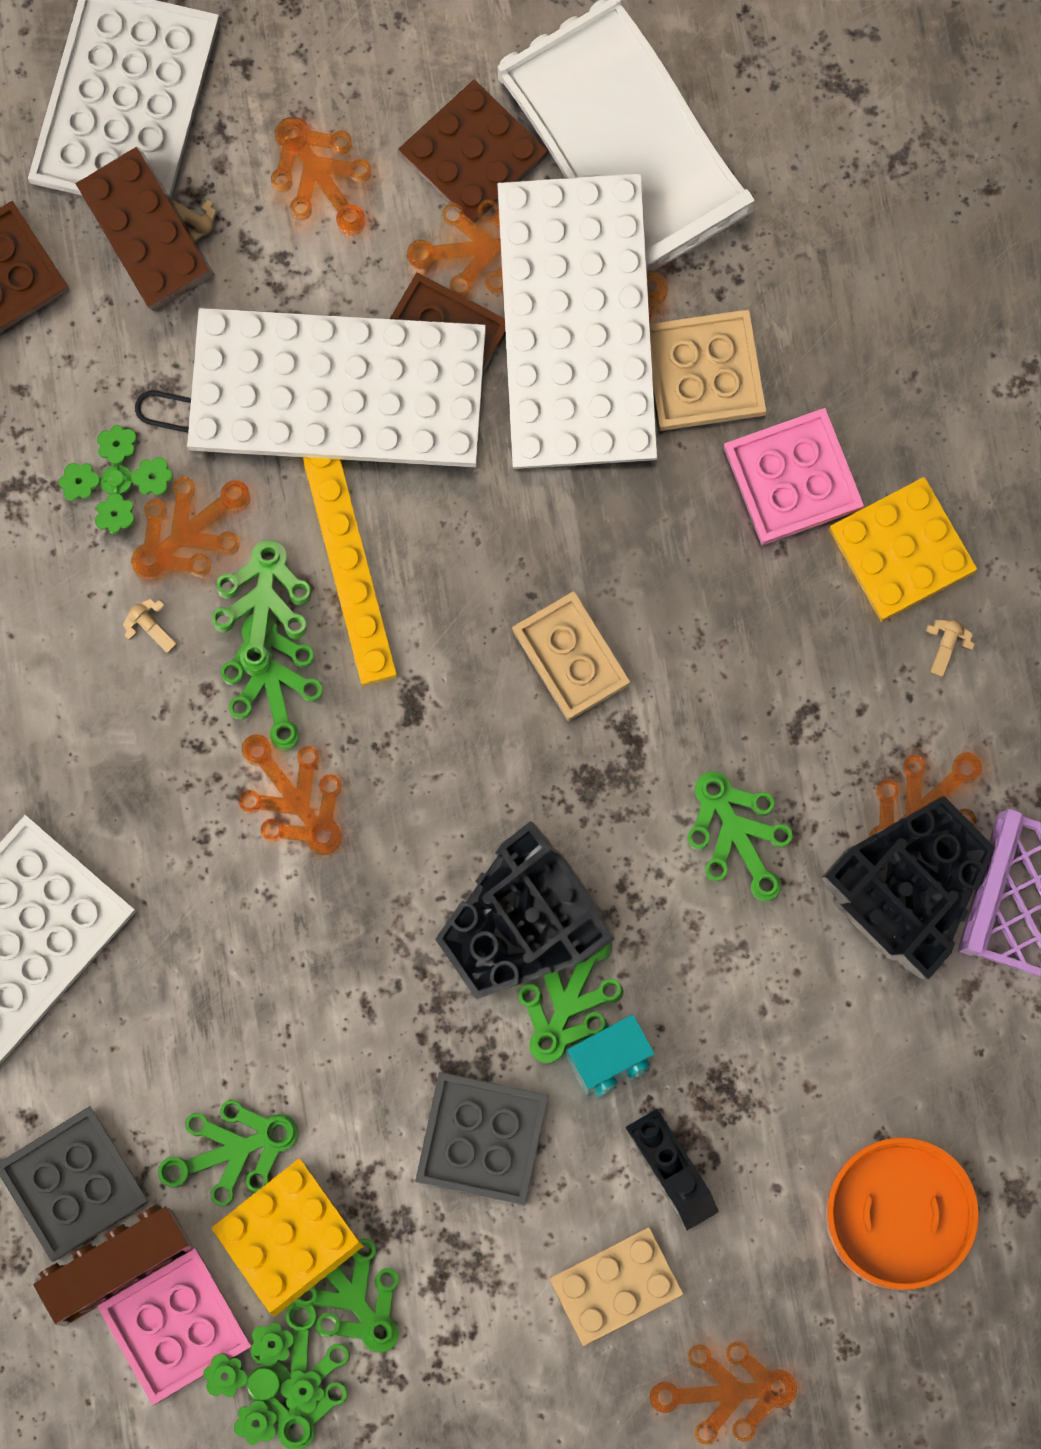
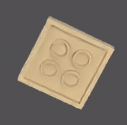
(705, 370)

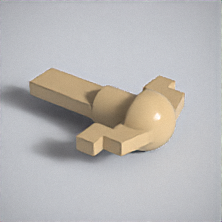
(202, 224)
(139, 614)
(952, 630)

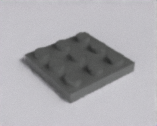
(481, 1139)
(71, 1184)

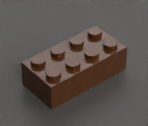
(145, 229)
(113, 1265)

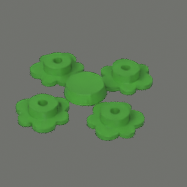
(115, 479)
(263, 1383)

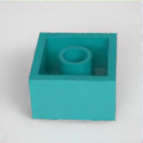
(611, 1056)

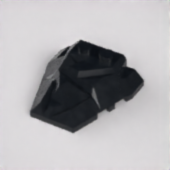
(912, 884)
(523, 918)

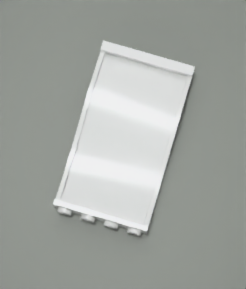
(615, 111)

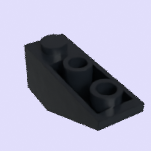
(672, 1169)

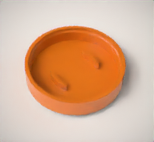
(902, 1214)

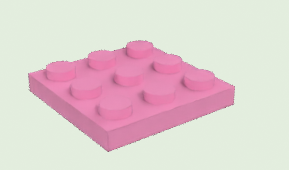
(793, 476)
(173, 1326)

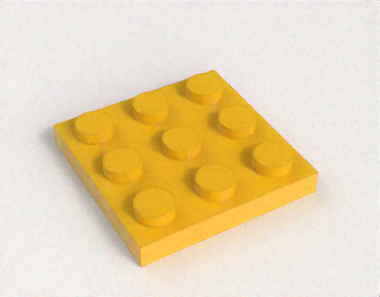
(902, 549)
(287, 1237)

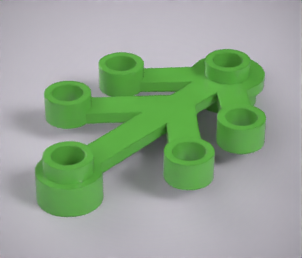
(262, 599)
(271, 681)
(735, 829)
(567, 1004)
(235, 1149)
(352, 1298)
(299, 1362)

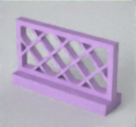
(987, 898)

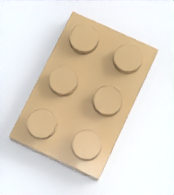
(571, 656)
(616, 1286)

